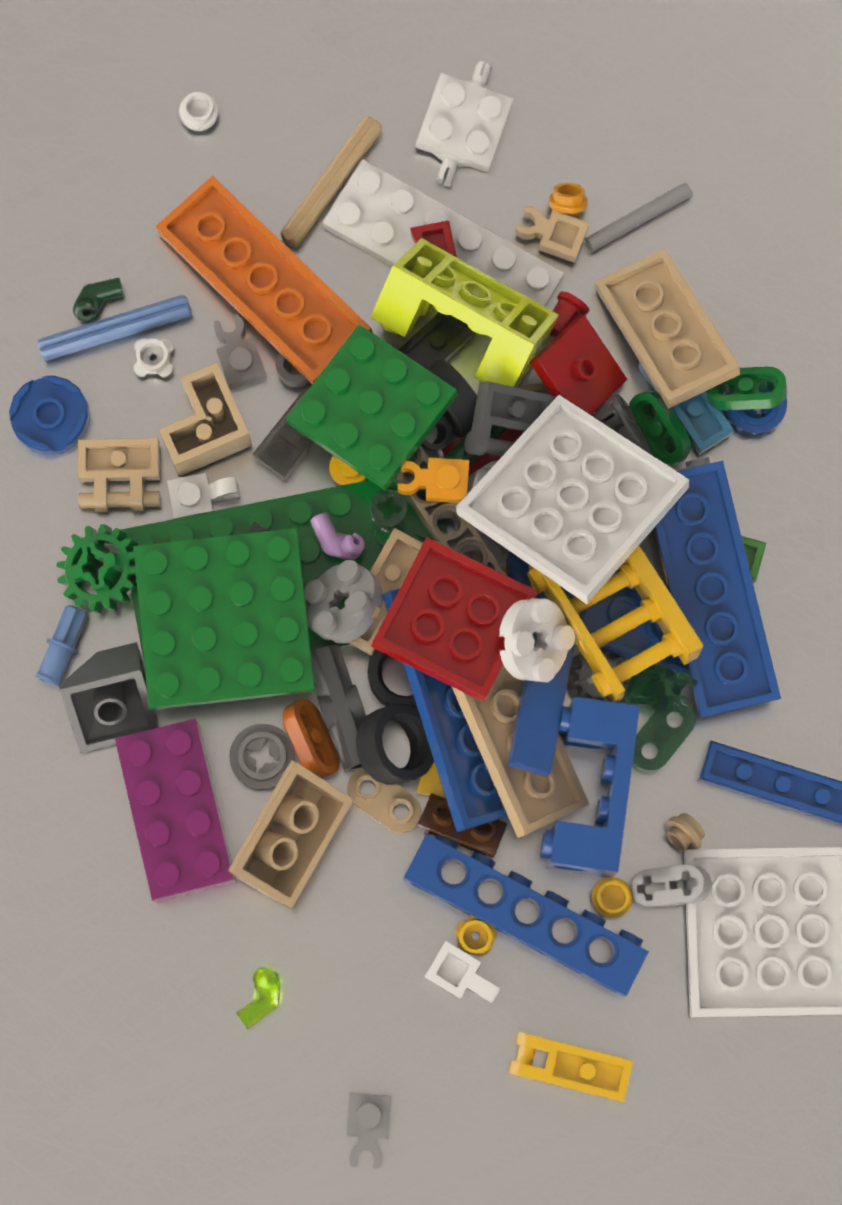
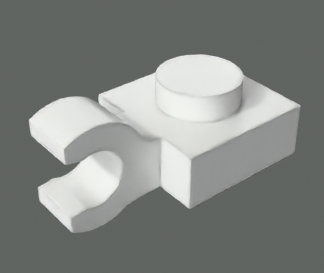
(195, 495)
(457, 972)

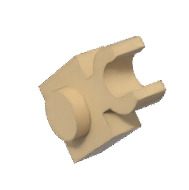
(559, 235)

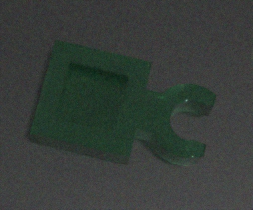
(656, 686)

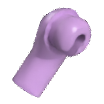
(336, 543)

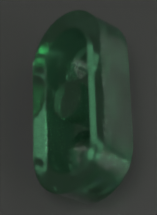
(662, 736)

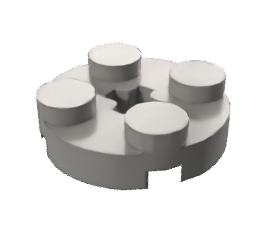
(329, 589)

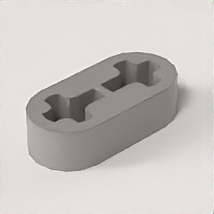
(670, 876)

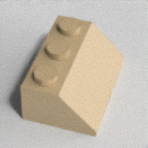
(290, 835)

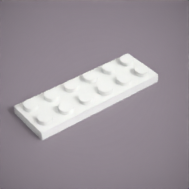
(377, 218)

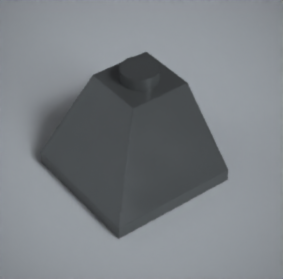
(108, 698)

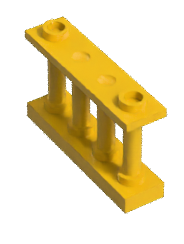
(656, 605)

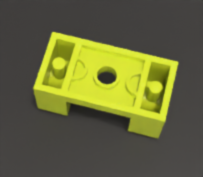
(436, 279)

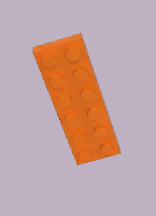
(260, 277)

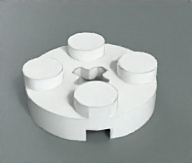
(552, 644)

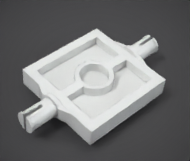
(463, 123)

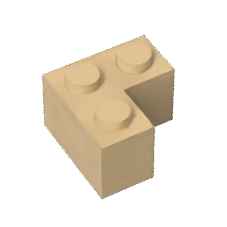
(213, 430)

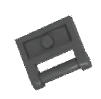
(504, 408)

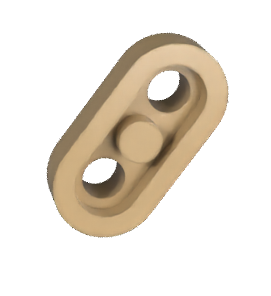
(382, 802)

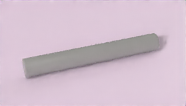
(638, 217)

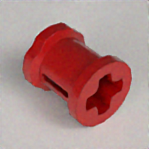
(568, 309)

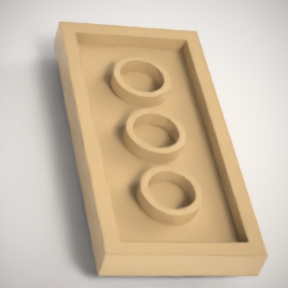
(667, 328)
(526, 796)

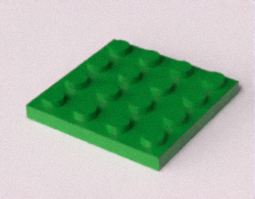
(223, 619)

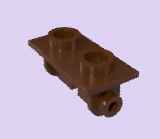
(438, 820)

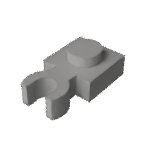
(240, 357)
(368, 1120)

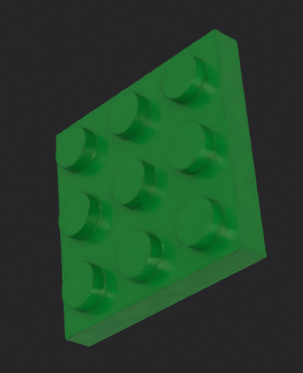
(372, 407)

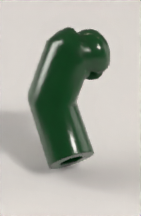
(93, 297)

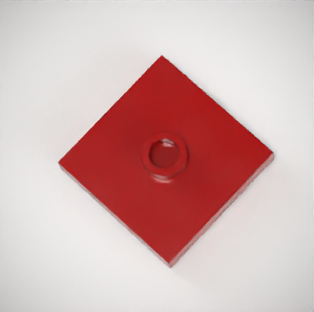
(579, 367)

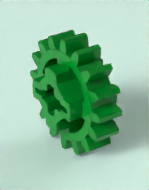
(86, 560)

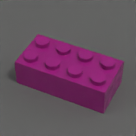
(175, 810)

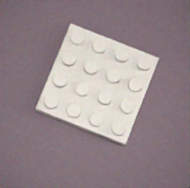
(572, 498)
(766, 932)

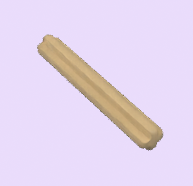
(331, 181)

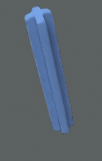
(114, 327)

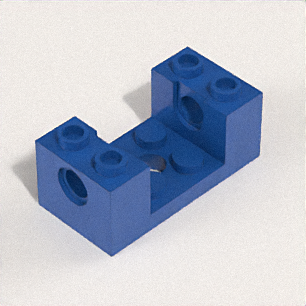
(608, 730)

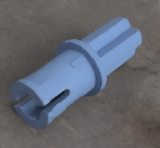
(62, 645)

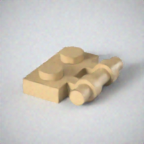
(119, 460)

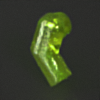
(266, 997)

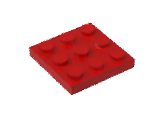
(450, 619)

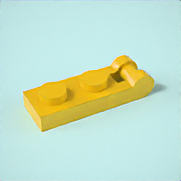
(573, 1067)

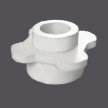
(147, 347)

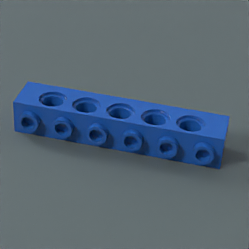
(614, 975)

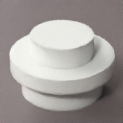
(198, 111)

